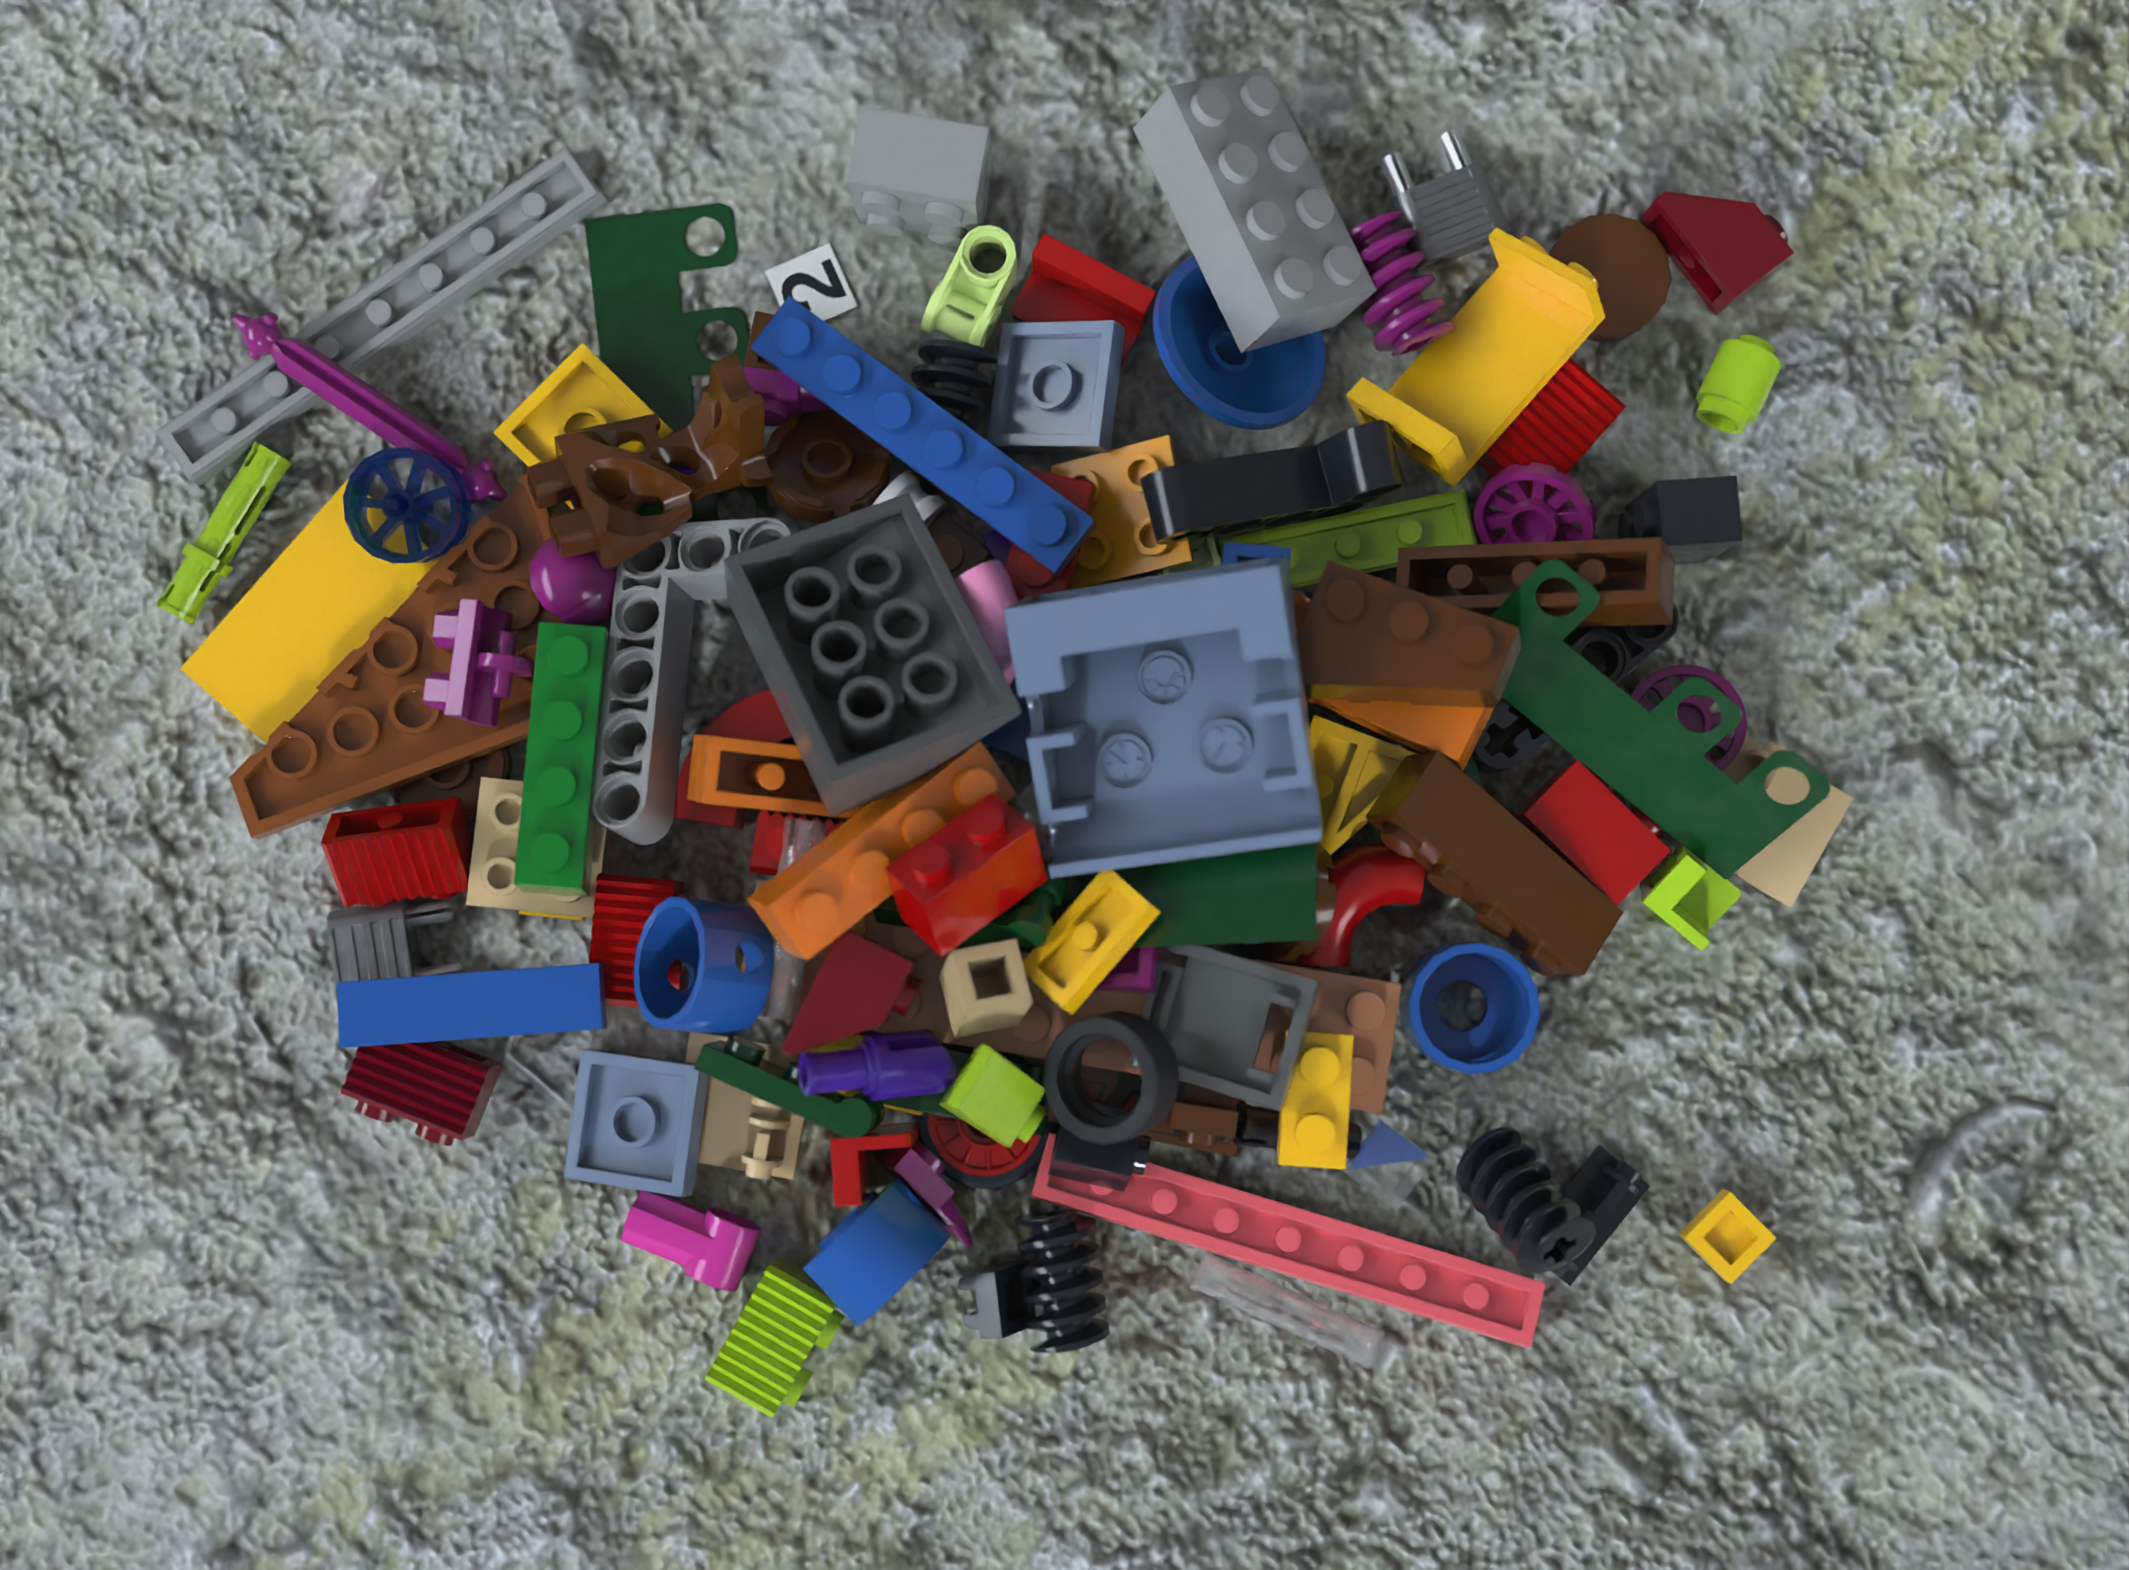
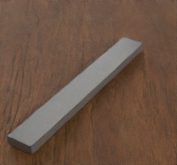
(387, 312)

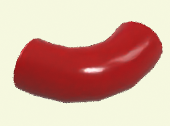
(1364, 881)

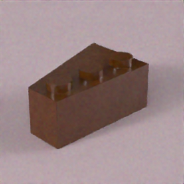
(1399, 645)

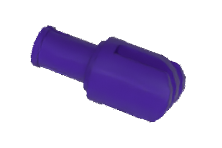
(881, 1067)

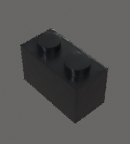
(1691, 515)

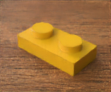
(1089, 940)
(1318, 1103)

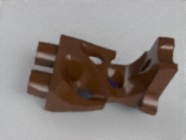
(608, 484)

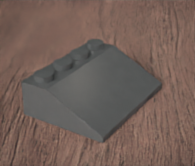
(868, 650)

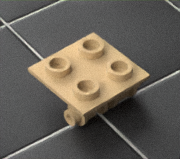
(495, 857)
(1789, 859)
(743, 1129)

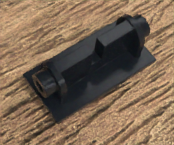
(1606, 1194)

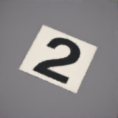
(813, 282)

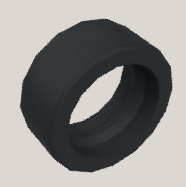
(1065, 1086)

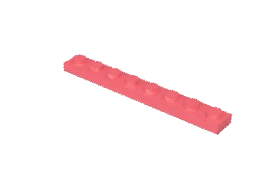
(1309, 1248)

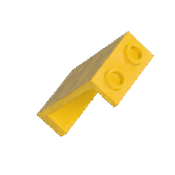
(1490, 363)

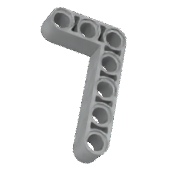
(665, 656)

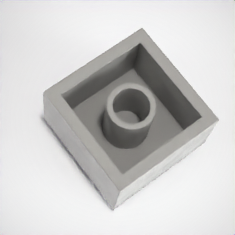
(919, 175)

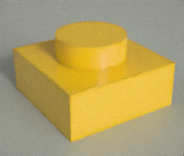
(1727, 1236)

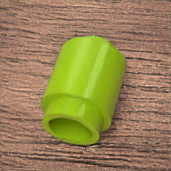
(1737, 383)

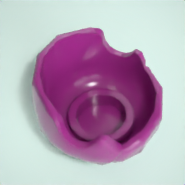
(572, 586)

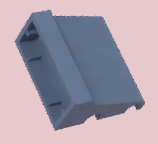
(1167, 717)

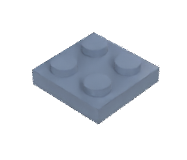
(1056, 386)
(636, 1122)

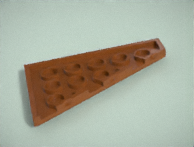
(369, 717)

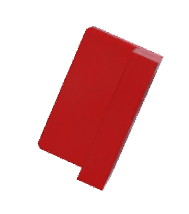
(1079, 288)
(853, 1163)

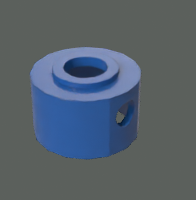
(705, 940)
(1509, 1011)
(876, 1251)

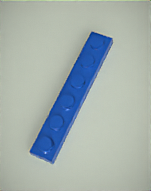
(924, 436)

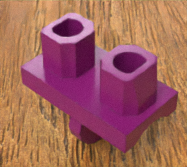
(480, 665)

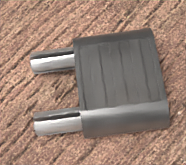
(1448, 212)
(383, 941)

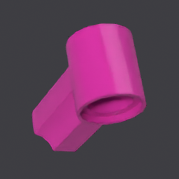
(708, 1243)

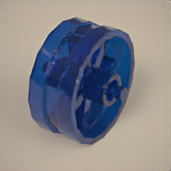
(406, 505)

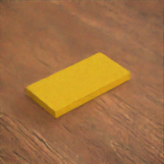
(302, 619)

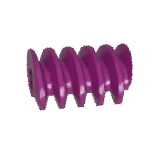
(1398, 302)

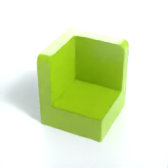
(1689, 895)

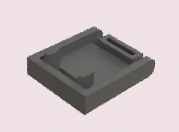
(1218, 1018)

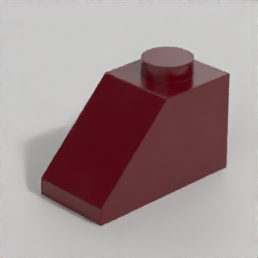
(1718, 243)
(853, 992)

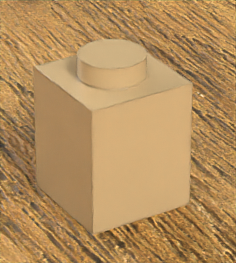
(985, 988)

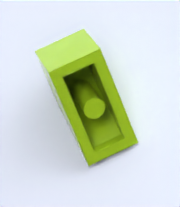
(995, 1097)

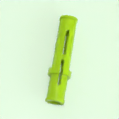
(222, 535)

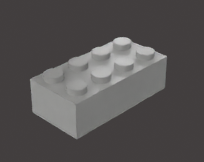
(1253, 208)

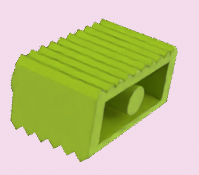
(774, 1337)

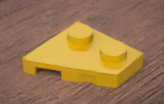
(1349, 777)

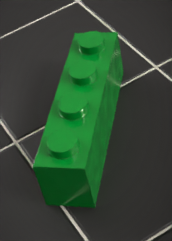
(560, 761)

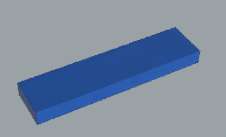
(471, 1005)

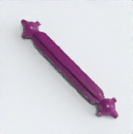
(363, 402)

